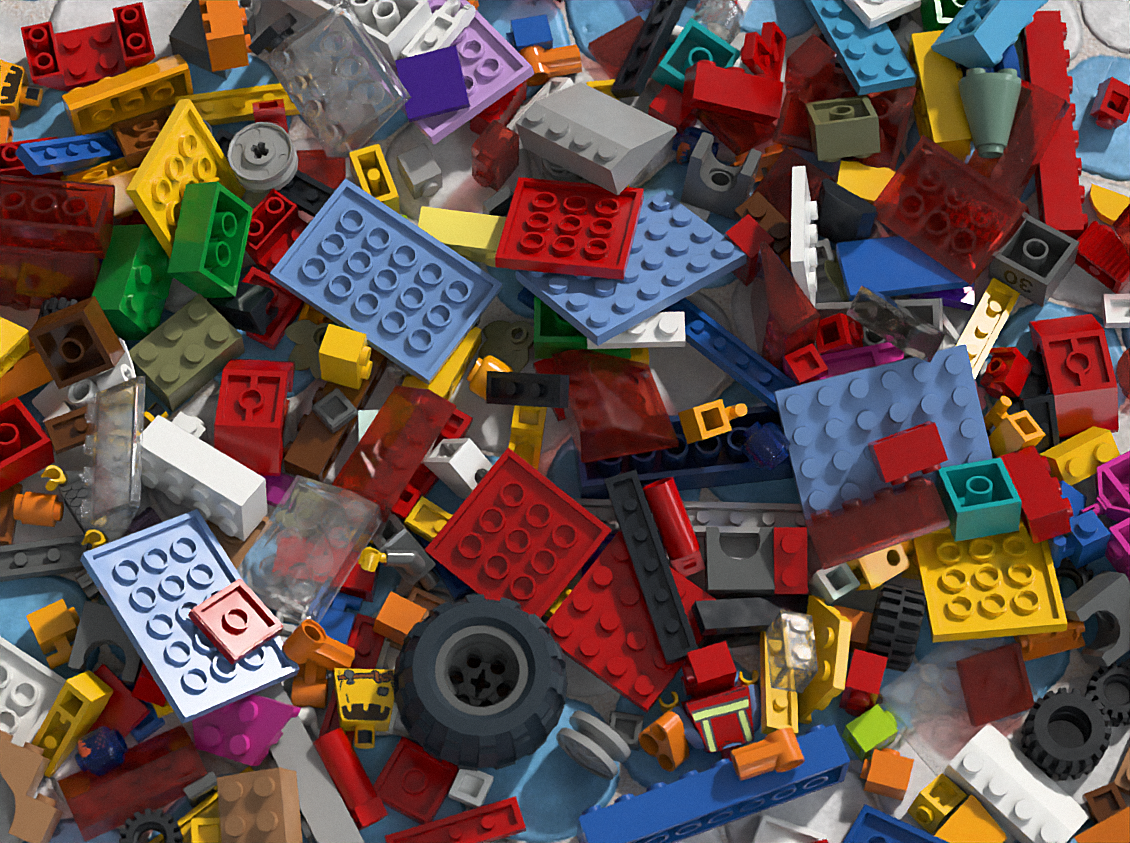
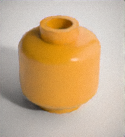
(478, 373)

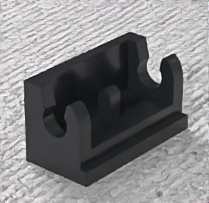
(247, 309)

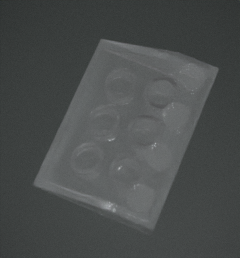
(338, 80)
(114, 456)
(309, 548)
(932, 705)

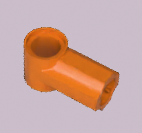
(551, 62)
(312, 644)
(310, 686)
(776, 752)

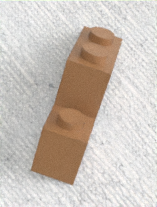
(23, 771)

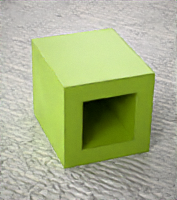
(870, 731)

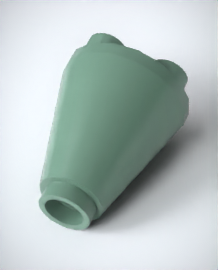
(990, 108)

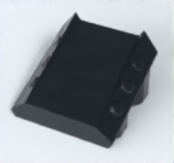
(844, 214)

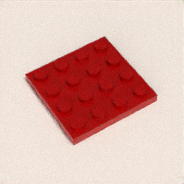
(569, 228)
(518, 537)
(610, 629)

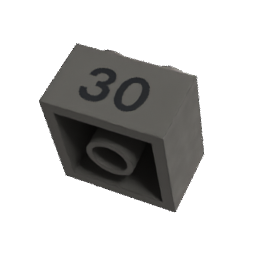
(1035, 260)

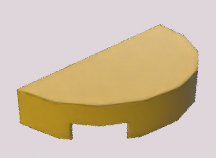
(1107, 203)

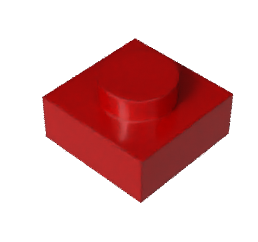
(805, 365)

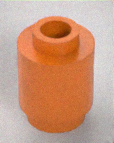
(38, 509)

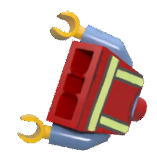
(720, 718)

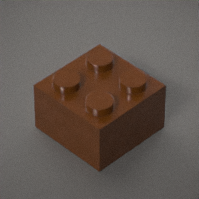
(76, 342)

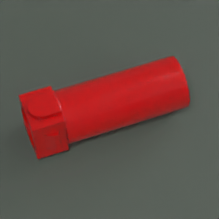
(674, 526)
(350, 778)

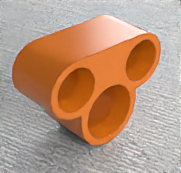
(666, 741)

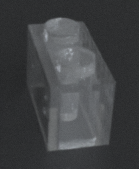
(791, 651)

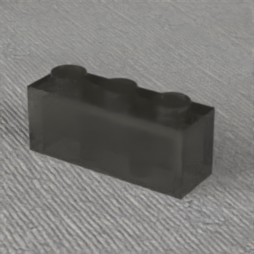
(896, 324)

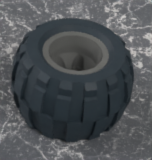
(494, 635)

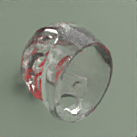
(722, 15)

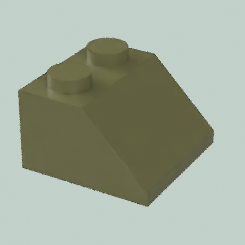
(843, 128)

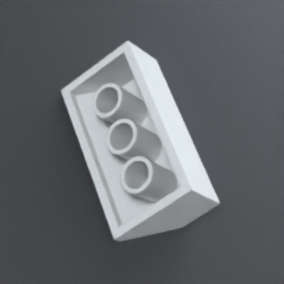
(1015, 790)

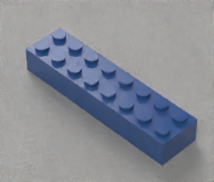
(714, 796)

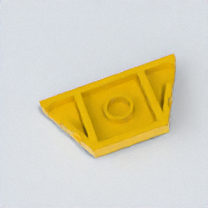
(832, 650)

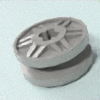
(262, 157)
(593, 745)

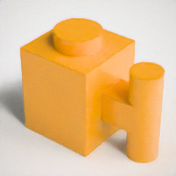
(709, 419)
(1011, 431)
(54, 630)

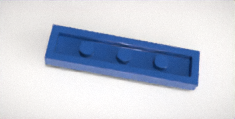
(68, 153)

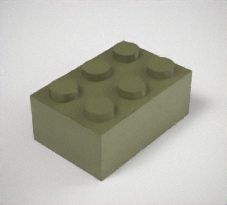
(186, 352)

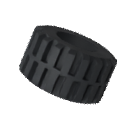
(896, 625)
(1079, 712)

